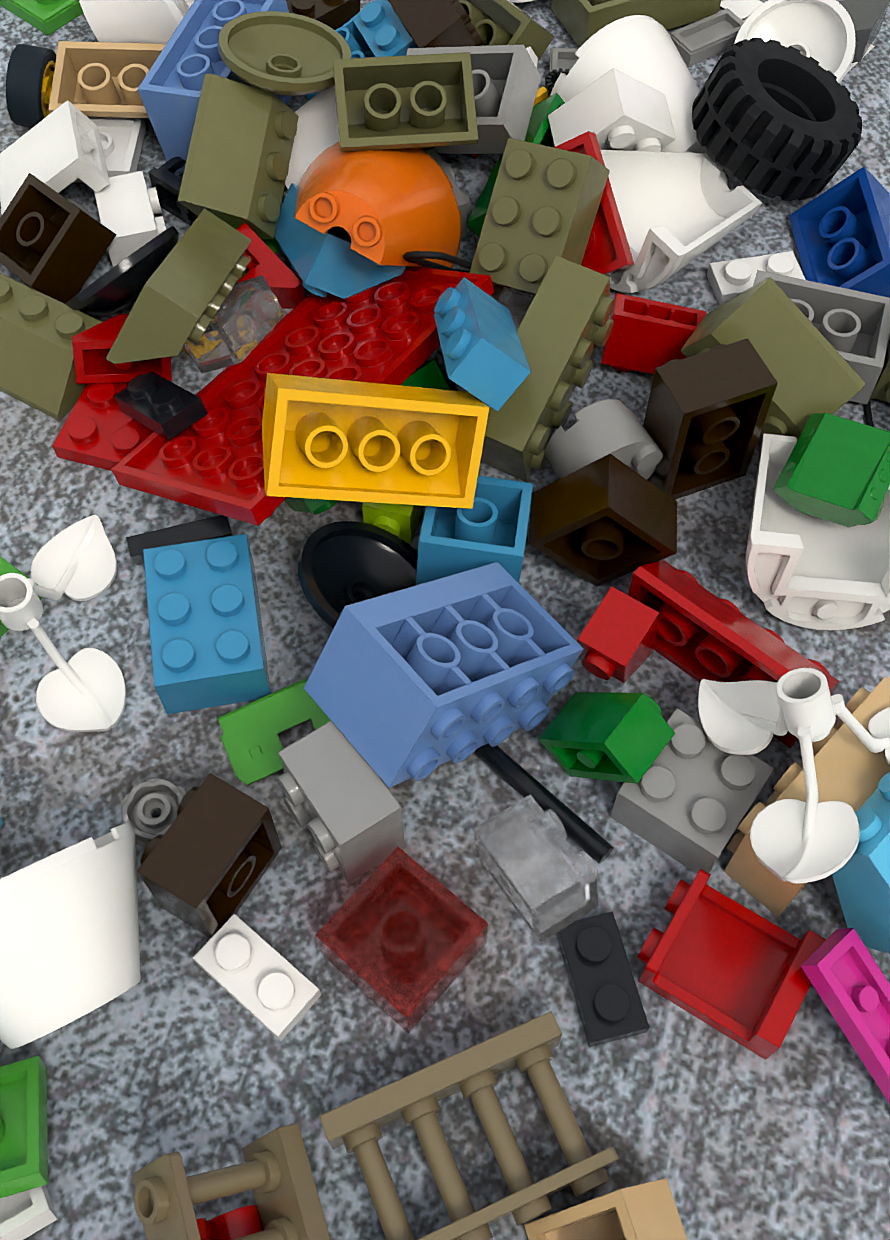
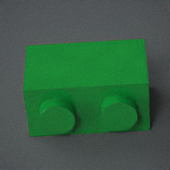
(607, 735)

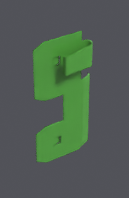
(253, 730)

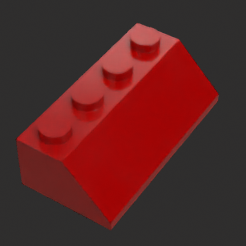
(711, 635)

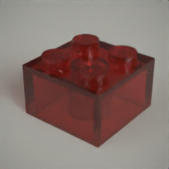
(402, 938)

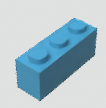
(480, 344)

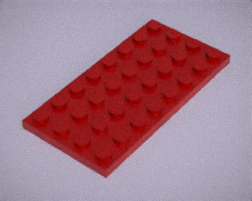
(360, 338)

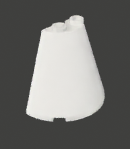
(648, 54)
(671, 211)
(809, 566)

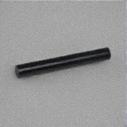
(527, 785)

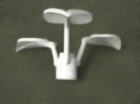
(90, 688)
(791, 836)

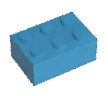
(205, 624)

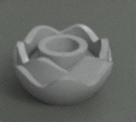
(144, 801)

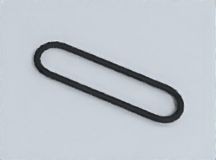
(419, 257)

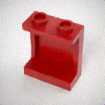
(728, 966)

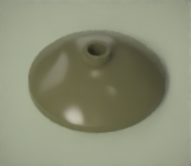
(282, 52)

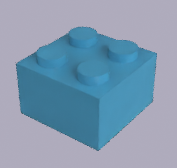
(471, 538)

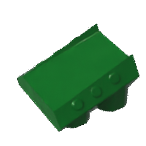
(837, 471)

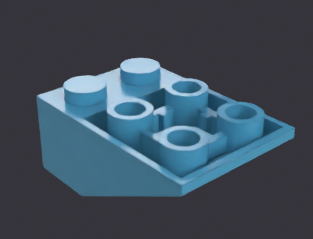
(376, 33)

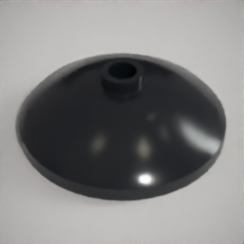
(125, 280)
(353, 564)

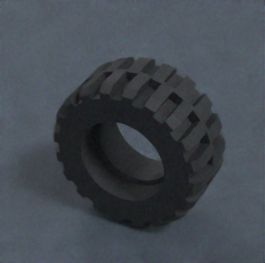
(776, 119)

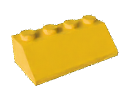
(371, 442)

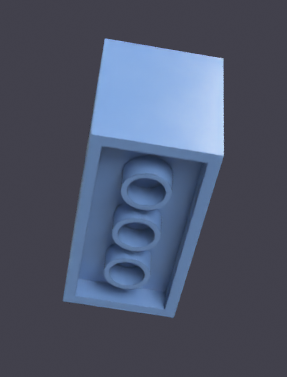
(177, 76)
(441, 670)

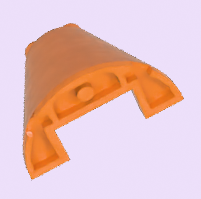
(384, 201)

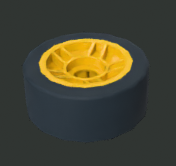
(29, 84)

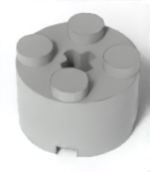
(603, 430)

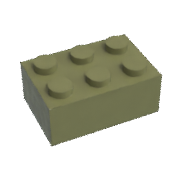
(538, 210)

